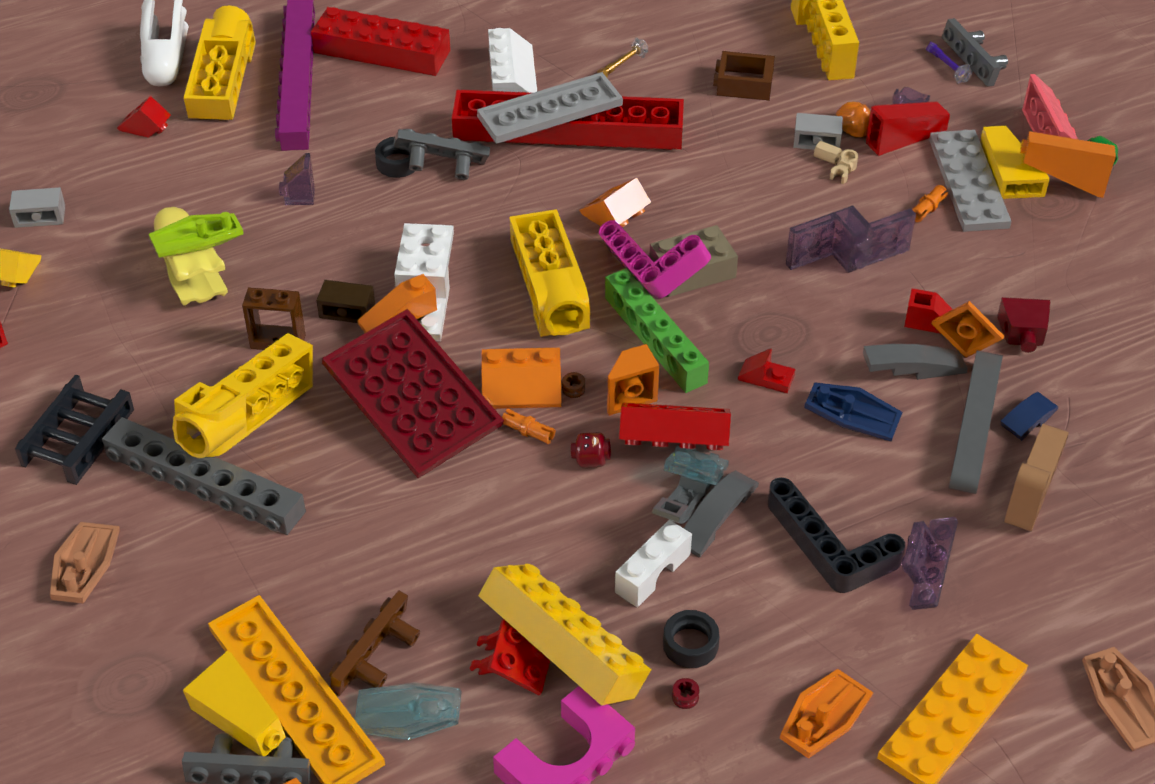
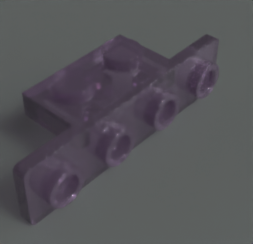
(928, 560)

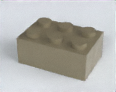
(719, 268)

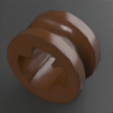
(573, 391)

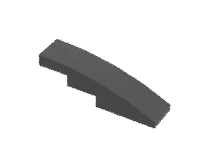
(914, 358)

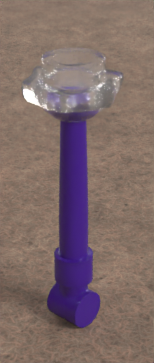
(962, 73)

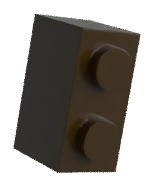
(344, 300)

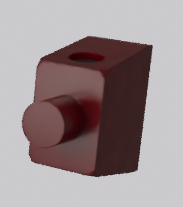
(1024, 321)

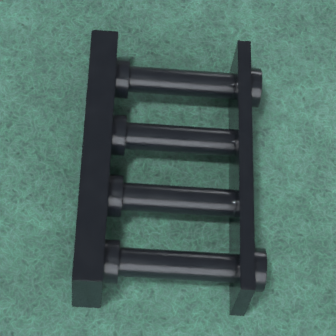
(89, 445)

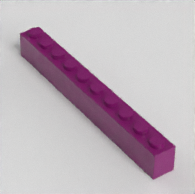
(295, 76)

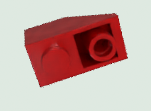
(923, 309)

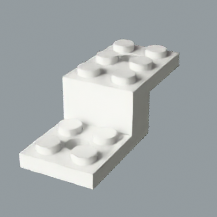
(430, 261)

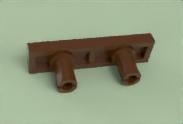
(355, 663)

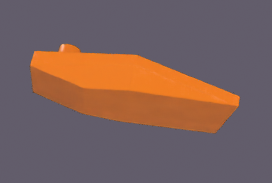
(824, 713)

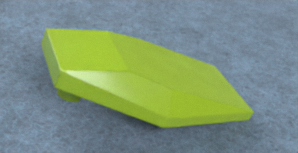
(196, 233)

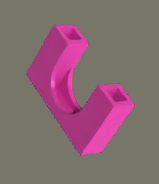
(601, 726)

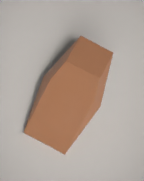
(82, 561)
(1123, 696)

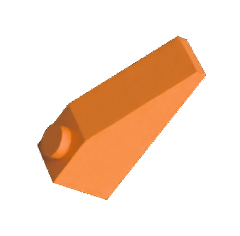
(413, 294)

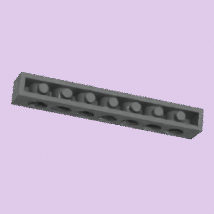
(206, 477)

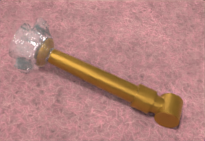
(639, 48)

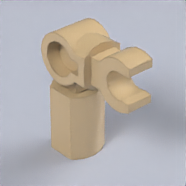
(845, 160)

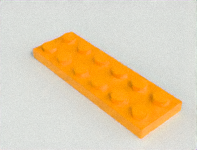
(952, 712)

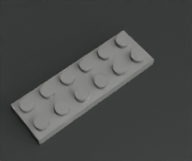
(549, 107)
(969, 181)

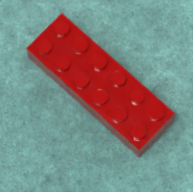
(381, 41)

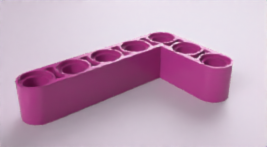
(665, 273)

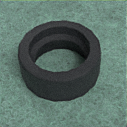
(388, 167)
(691, 620)

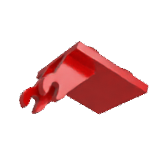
(513, 658)

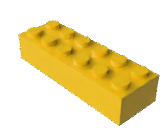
(565, 633)

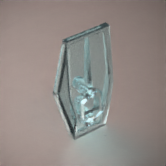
(407, 709)

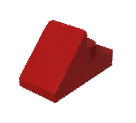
(764, 373)

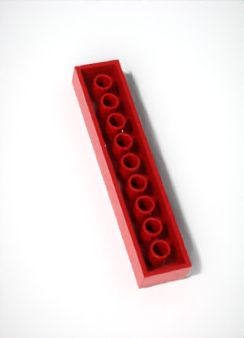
(635, 124)

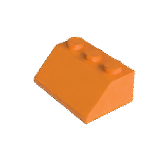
(522, 377)

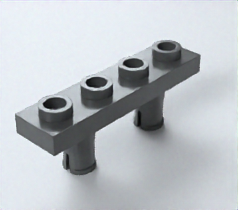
(969, 49)
(451, 148)
(227, 768)

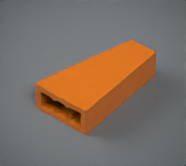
(1071, 160)

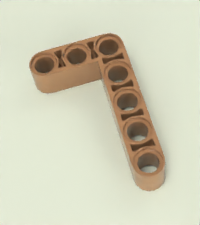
(1035, 477)

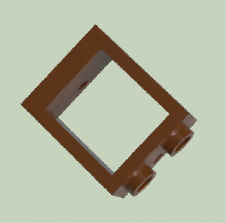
(744, 86)
(263, 335)

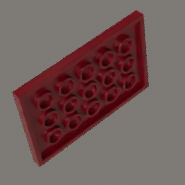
(412, 393)

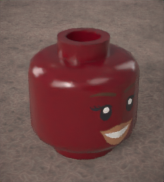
(591, 449)

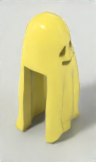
(192, 273)

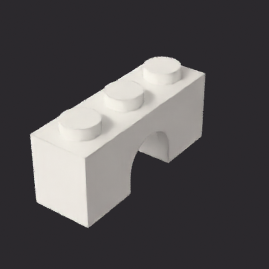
(639, 574)

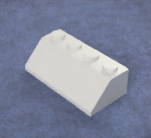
(511, 62)

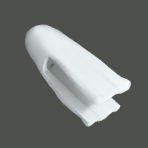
(162, 57)

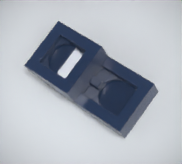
(1028, 414)

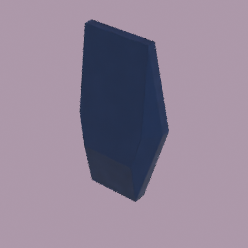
(854, 410)

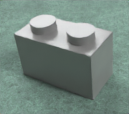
(816, 128)
(37, 207)

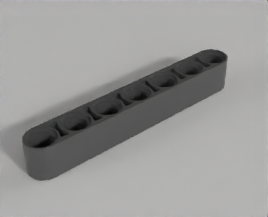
(975, 422)

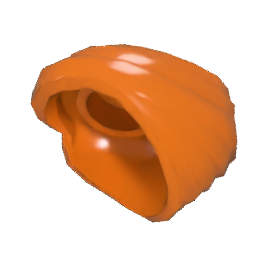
(855, 118)

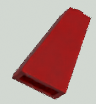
(904, 124)

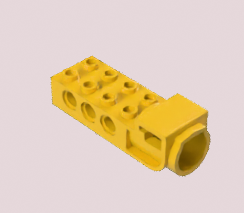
(831, 33)
(220, 64)
(550, 273)
(243, 398)

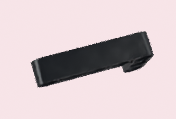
(838, 566)

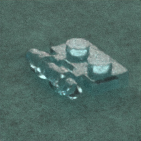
(696, 465)

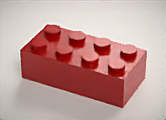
(675, 425)

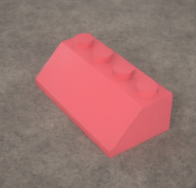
(1045, 111)

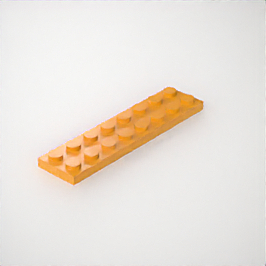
(297, 694)

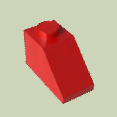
(145, 119)

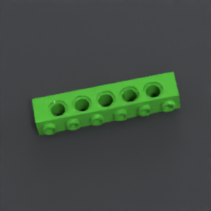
(656, 330)

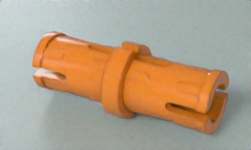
(929, 202)
(528, 426)

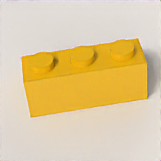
(17, 266)

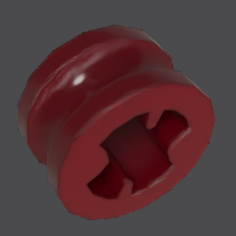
(682, 685)

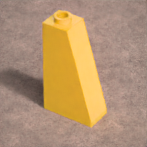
(1007, 164)
(235, 705)

